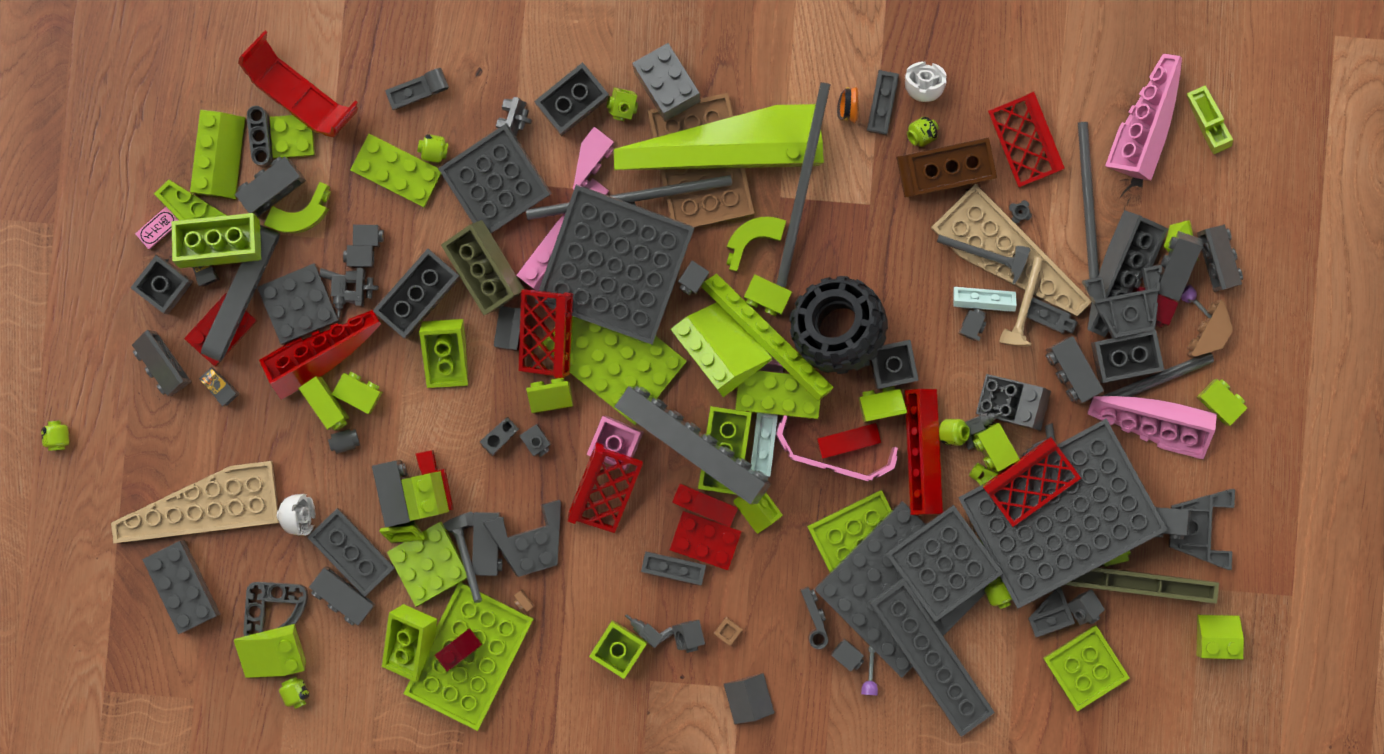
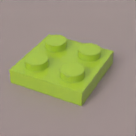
(290, 137)

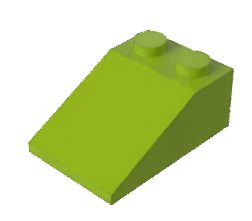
(444, 353)
(408, 641)
(271, 653)

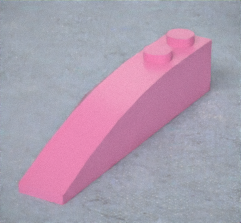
(1145, 130)
(535, 267)
(1163, 422)

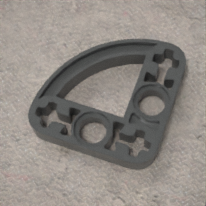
(266, 595)

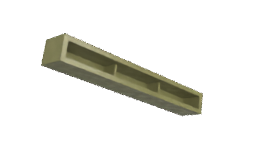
(1149, 584)

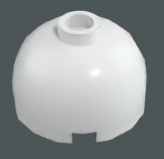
(925, 82)
(296, 514)

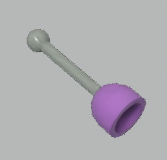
(1189, 295)
(869, 686)

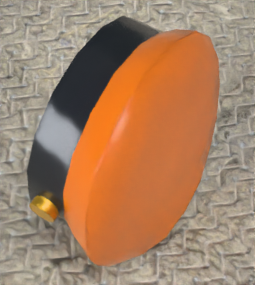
(848, 105)

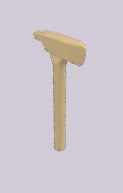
(1016, 336)

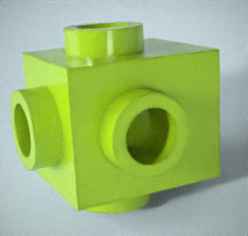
(622, 104)

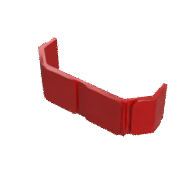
(293, 90)

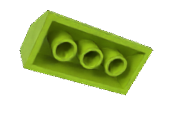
(217, 154)

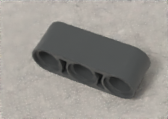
(255, 127)

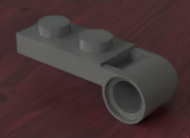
(417, 89)
(816, 615)

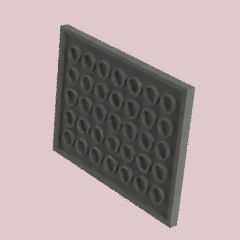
(1075, 530)

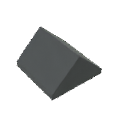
(749, 699)

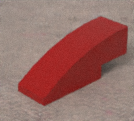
(848, 440)
(427, 465)

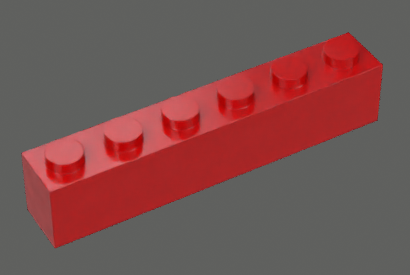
(923, 451)

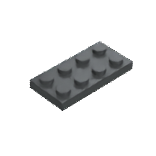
(351, 552)

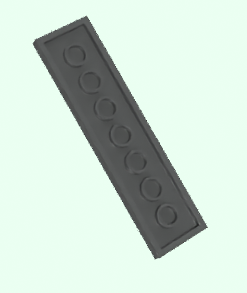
(931, 657)

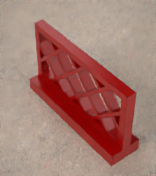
(1043, 132)
(562, 331)
(1018, 468)
(587, 483)

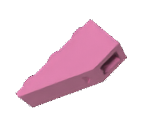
(592, 152)

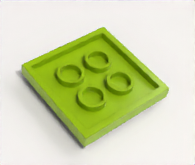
(428, 565)
(1086, 668)

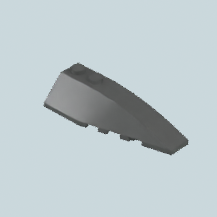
(1130, 250)

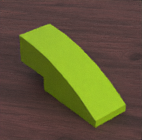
(1209, 120)

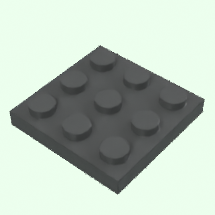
(298, 303)

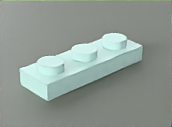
(984, 299)
(764, 442)

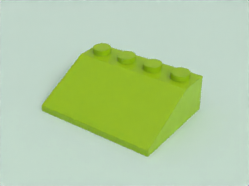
(720, 347)

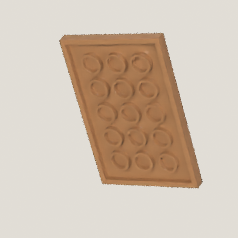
(707, 205)

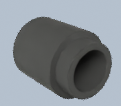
(344, 441)

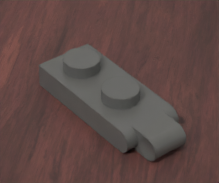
(1051, 316)

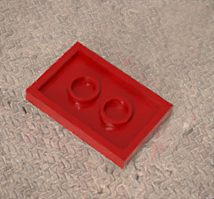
(199, 333)
(705, 540)

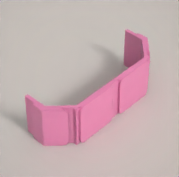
(890, 465)

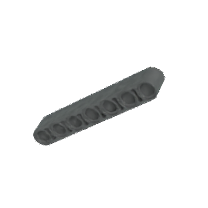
(238, 298)

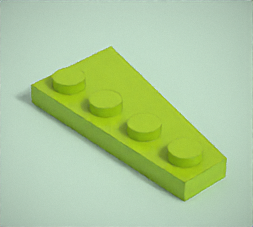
(185, 204)

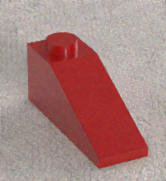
(704, 505)

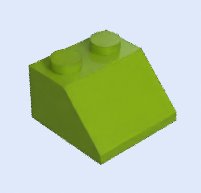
(882, 404)
(425, 495)
(1219, 637)

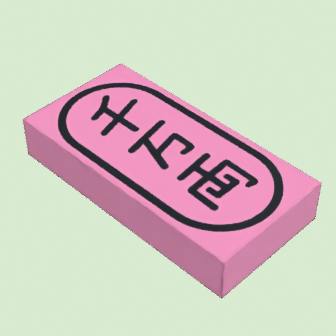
(156, 228)

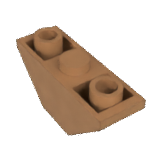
(1212, 332)

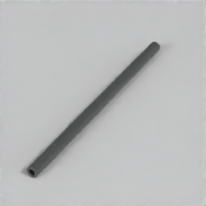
(803, 184)
(640, 195)
(1088, 200)

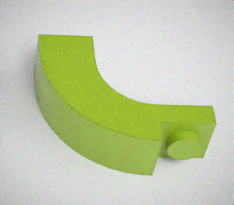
(304, 219)
(760, 227)

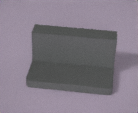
(508, 328)

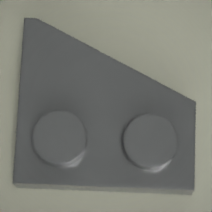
(1051, 615)

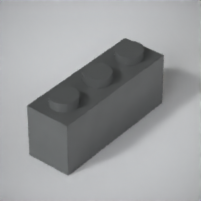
(1178, 264)
(485, 551)
(341, 596)

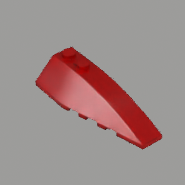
(316, 355)

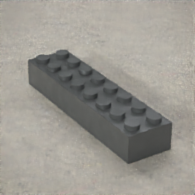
(694, 446)

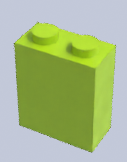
(324, 404)

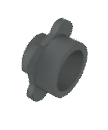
(1014, 208)

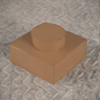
(523, 601)
(728, 631)

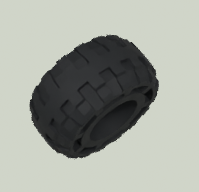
(854, 346)

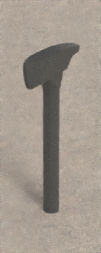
(1015, 263)
(457, 526)

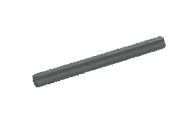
(1164, 376)

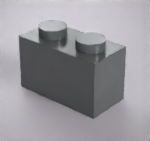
(693, 278)

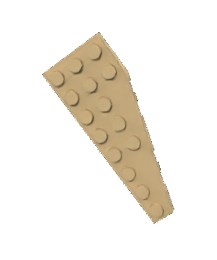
(984, 225)
(222, 501)

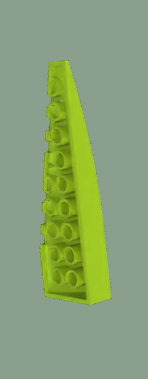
(749, 140)

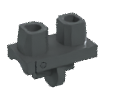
(517, 115)
(358, 277)

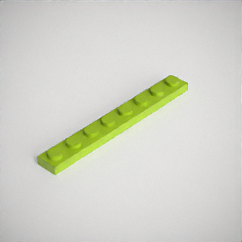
(767, 337)

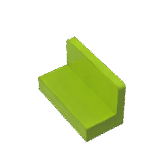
(759, 515)

